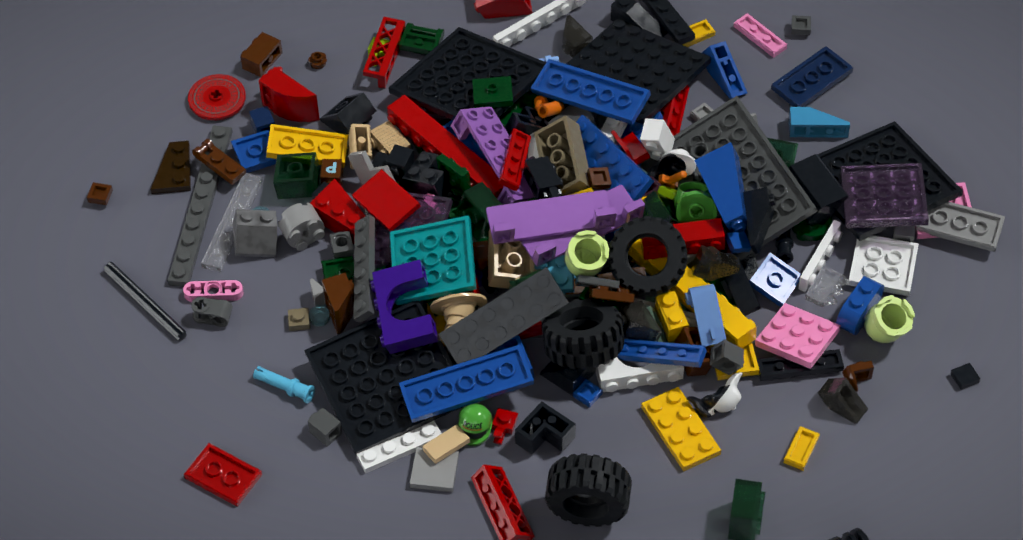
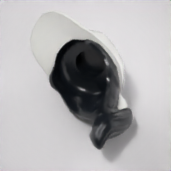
(672, 163)
(722, 401)

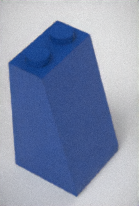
(724, 181)

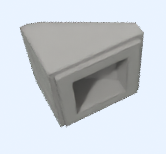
(317, 293)

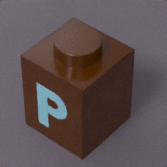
(331, 169)

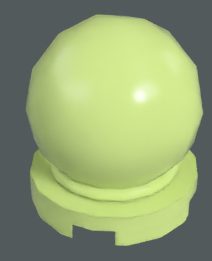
(586, 253)
(889, 319)

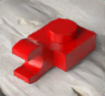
(503, 423)

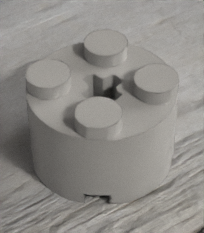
(301, 226)

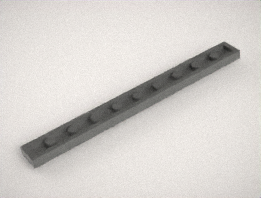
(198, 213)

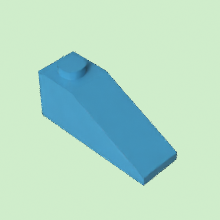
(815, 123)

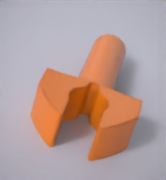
(672, 181)

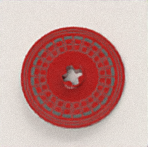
(229, 101)

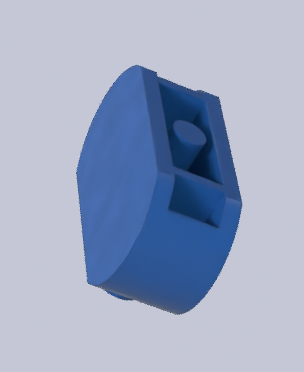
(854, 310)

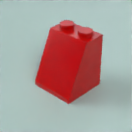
(503, 8)

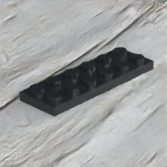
(504, 317)

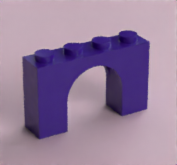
(389, 286)

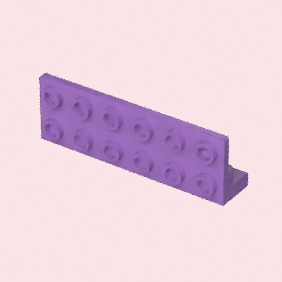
(493, 142)
(550, 216)
(550, 247)

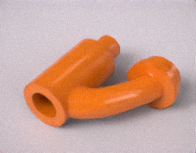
(547, 109)

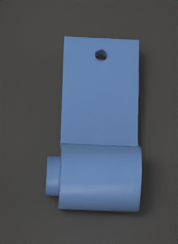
(707, 314)

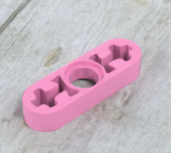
(227, 285)

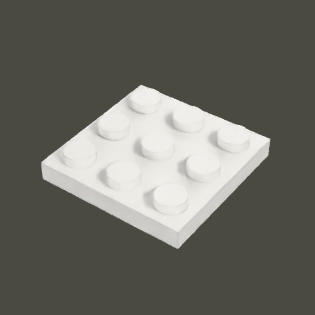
(886, 262)

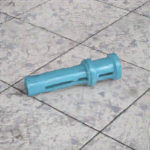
(292, 386)

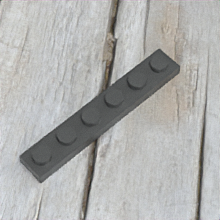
(363, 267)

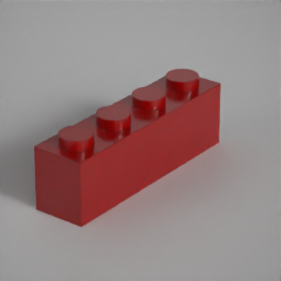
(694, 233)

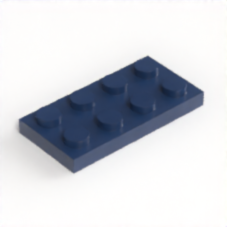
(812, 78)

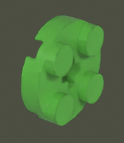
(695, 199)

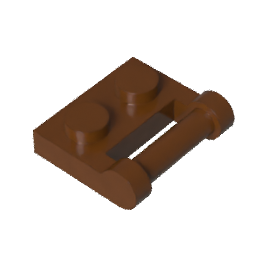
(602, 293)

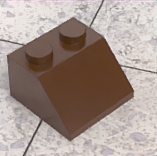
(339, 300)

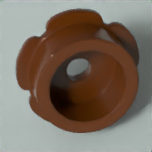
(317, 60)

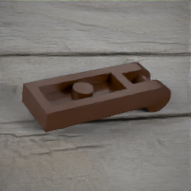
(219, 162)

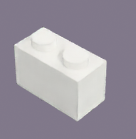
(656, 138)

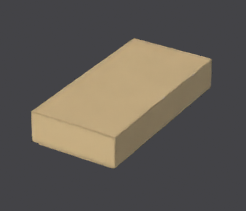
(446, 444)

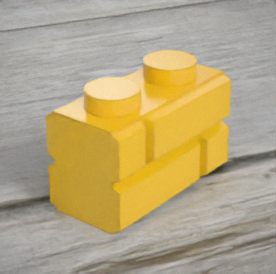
(670, 314)

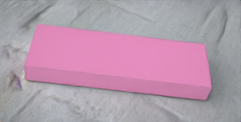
(760, 35)

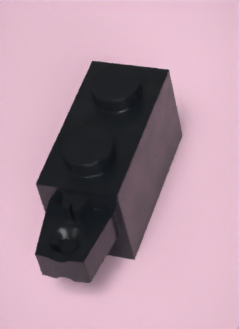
(542, 178)

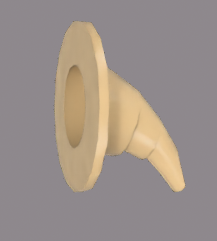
(457, 306)

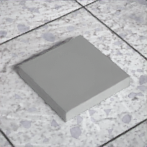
(431, 475)

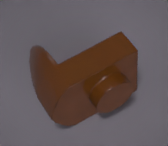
(480, 255)
(858, 372)

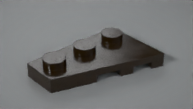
(174, 170)

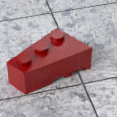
(337, 209)

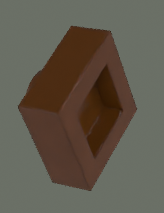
(599, 178)
(99, 193)

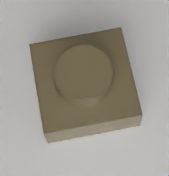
(298, 319)

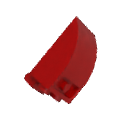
(288, 97)

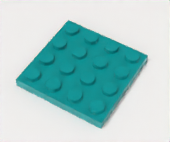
(445, 253)

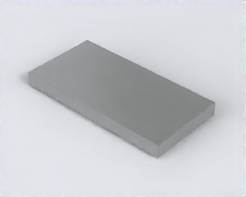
(964, 225)

